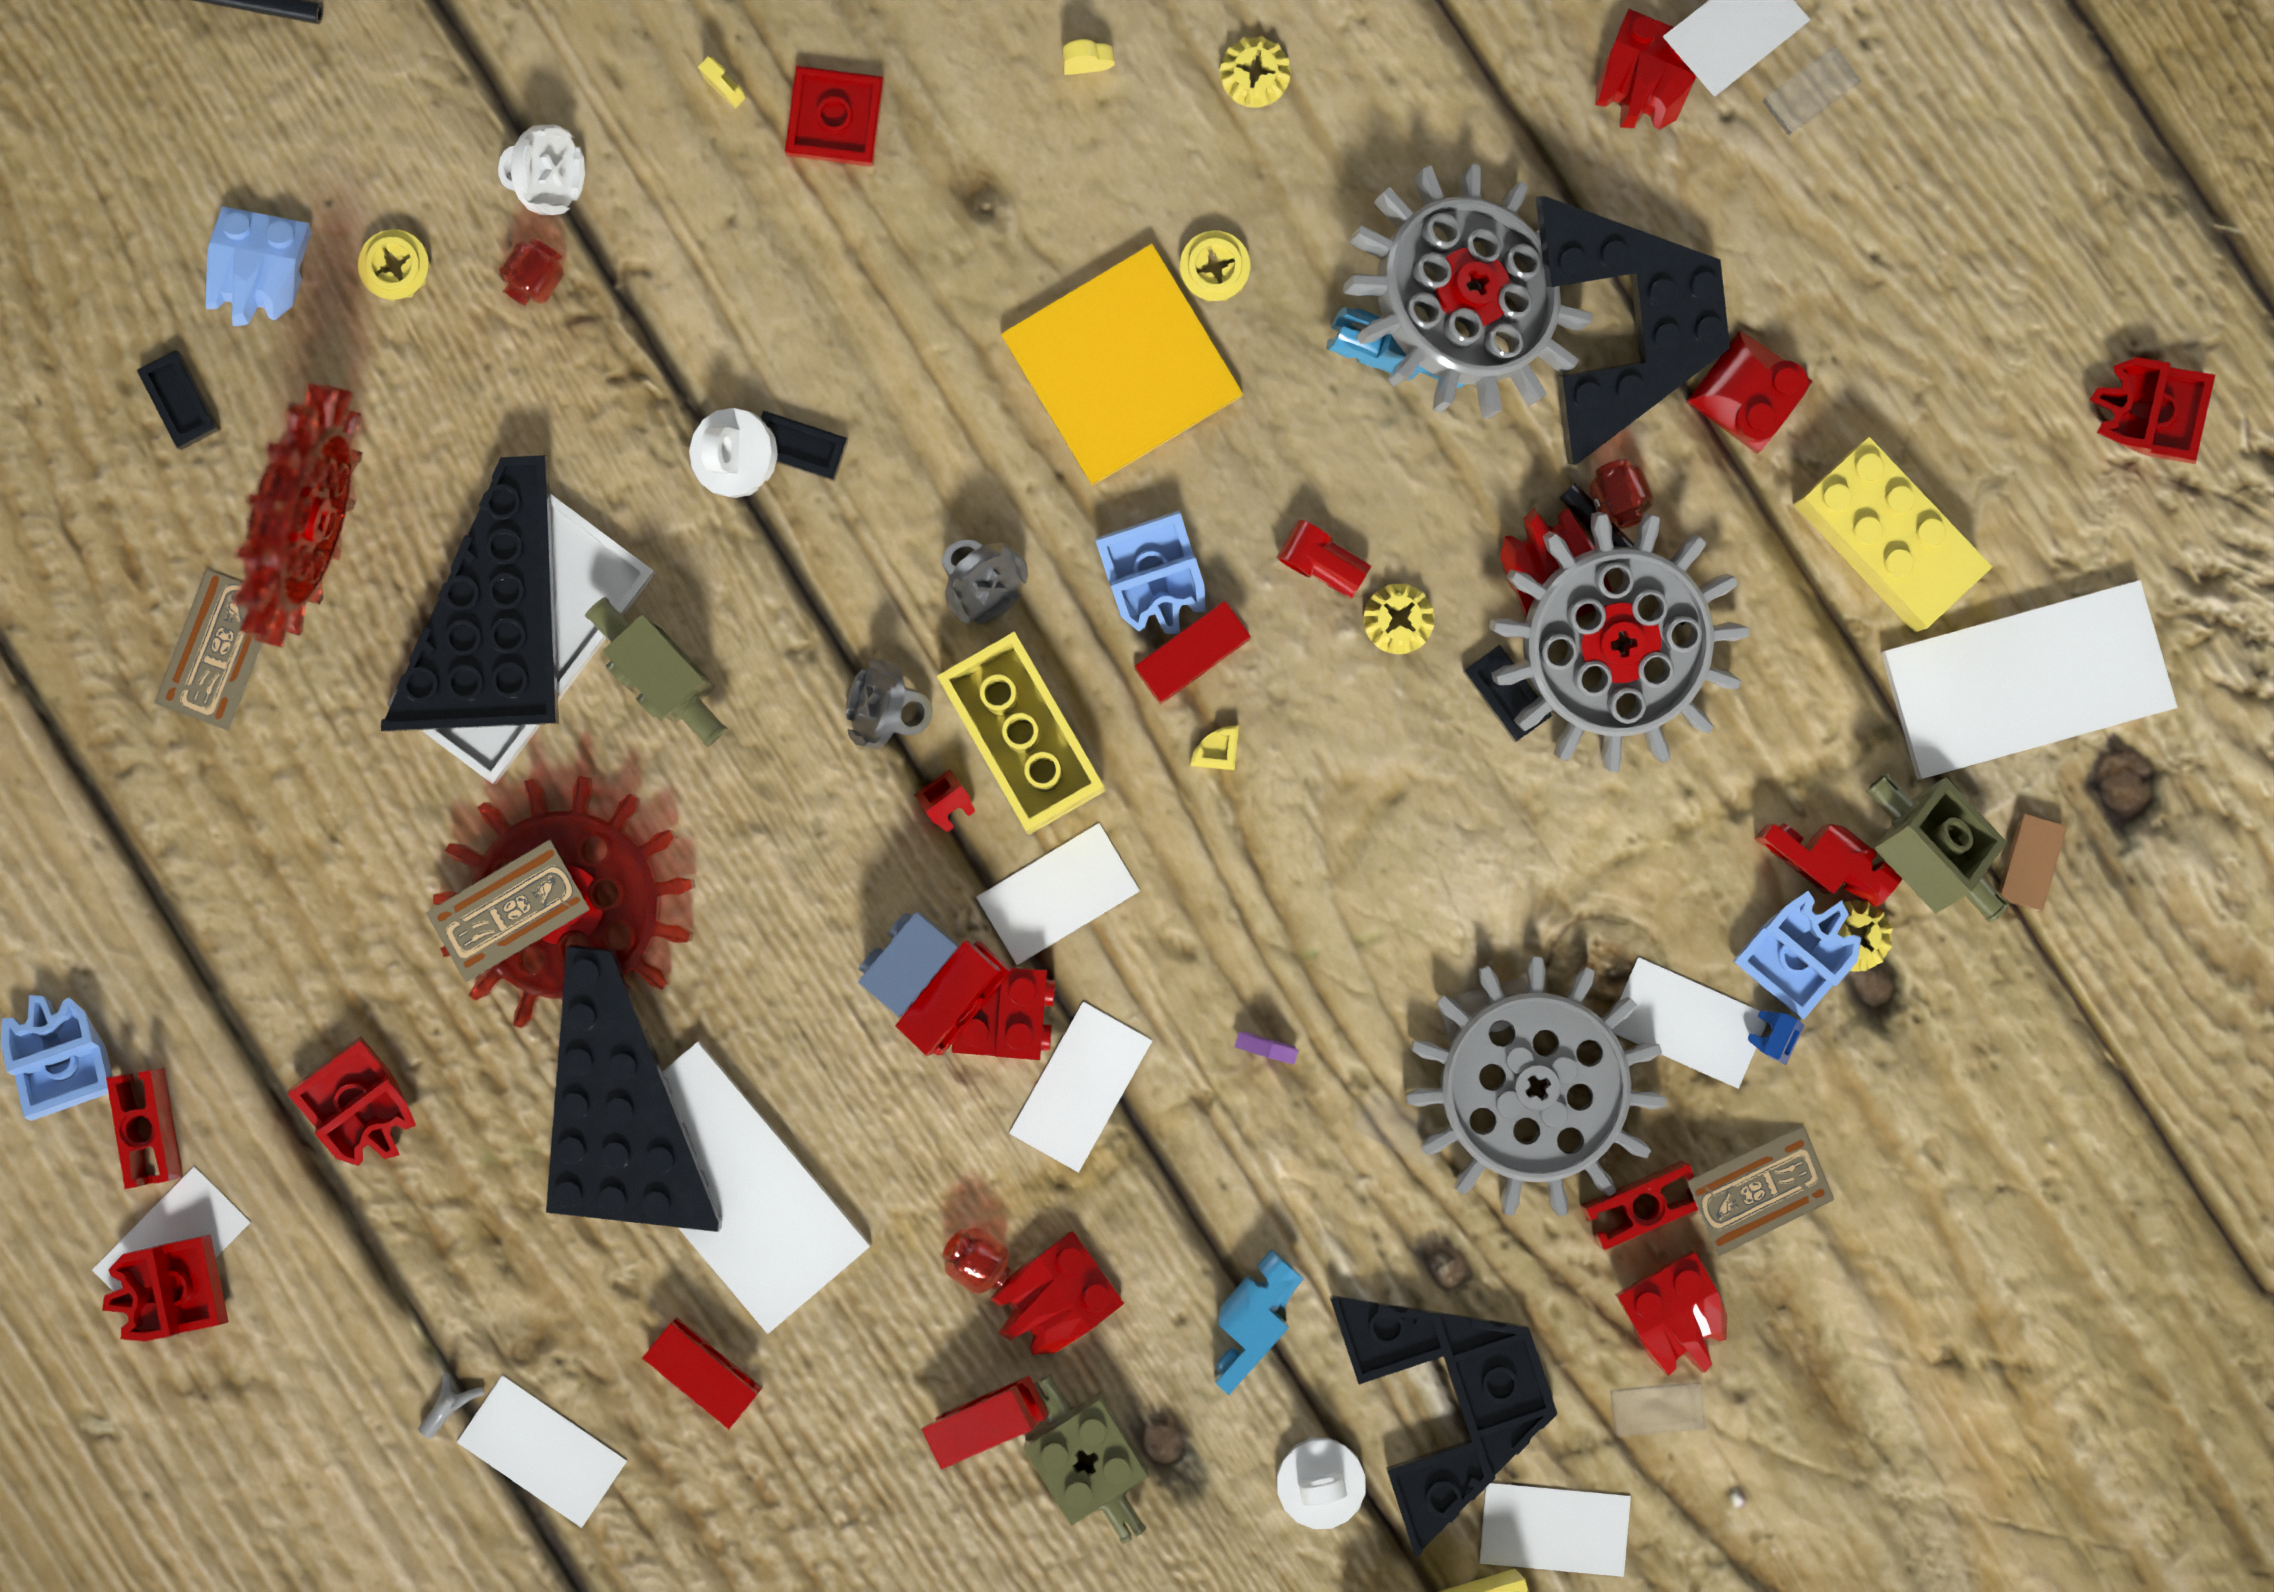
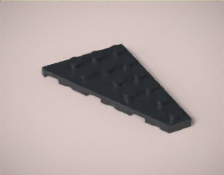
(493, 630)
(614, 1121)

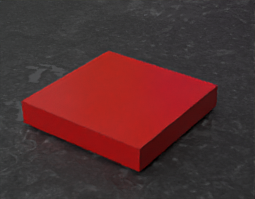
(834, 116)

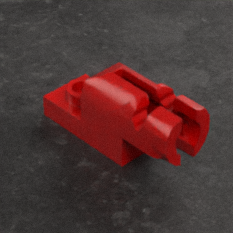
(1832, 859)

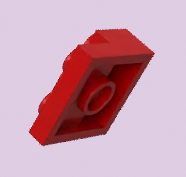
(1012, 1019)

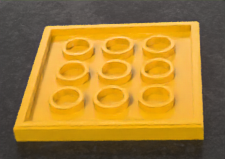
(1122, 365)

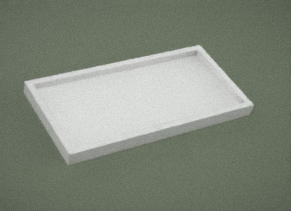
(584, 571)
(2029, 680)
(778, 1222)

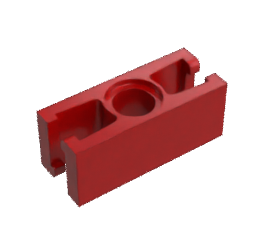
(1192, 652)
(953, 998)
(163, 1135)
(1624, 1197)
(702, 1373)
(985, 1422)

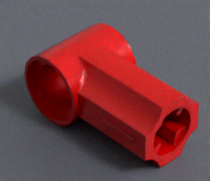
(1314, 554)

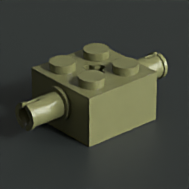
(658, 668)
(1940, 845)
(1083, 1488)

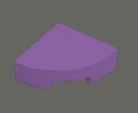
(1266, 1047)

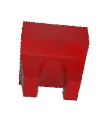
(944, 797)

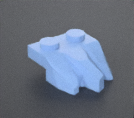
(254, 263)
(1152, 571)
(1800, 954)
(54, 1057)

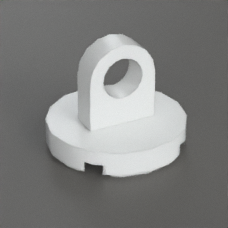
(544, 169)
(733, 452)
(1320, 1483)

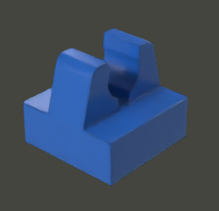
(1783, 1037)

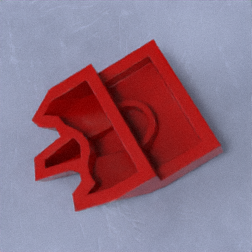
(1644, 73)
(2156, 409)
(1534, 559)
(353, 1103)
(168, 1290)
(1056, 1297)
(1676, 1313)

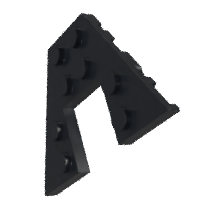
(1676, 314)
(1495, 1384)

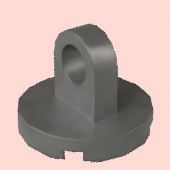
(984, 580)
(877, 705)

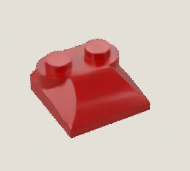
(1750, 391)

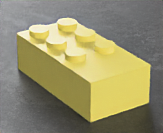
(1892, 535)
(1021, 733)

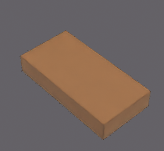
(2032, 862)

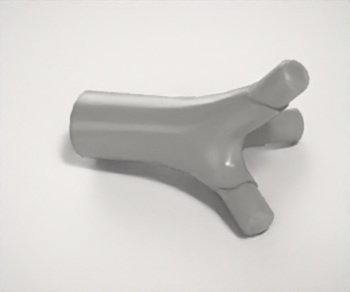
(445, 1406)

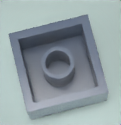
(908, 961)

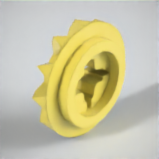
(1269, 86)
(1224, 248)
(374, 260)
(1377, 619)
(1877, 936)

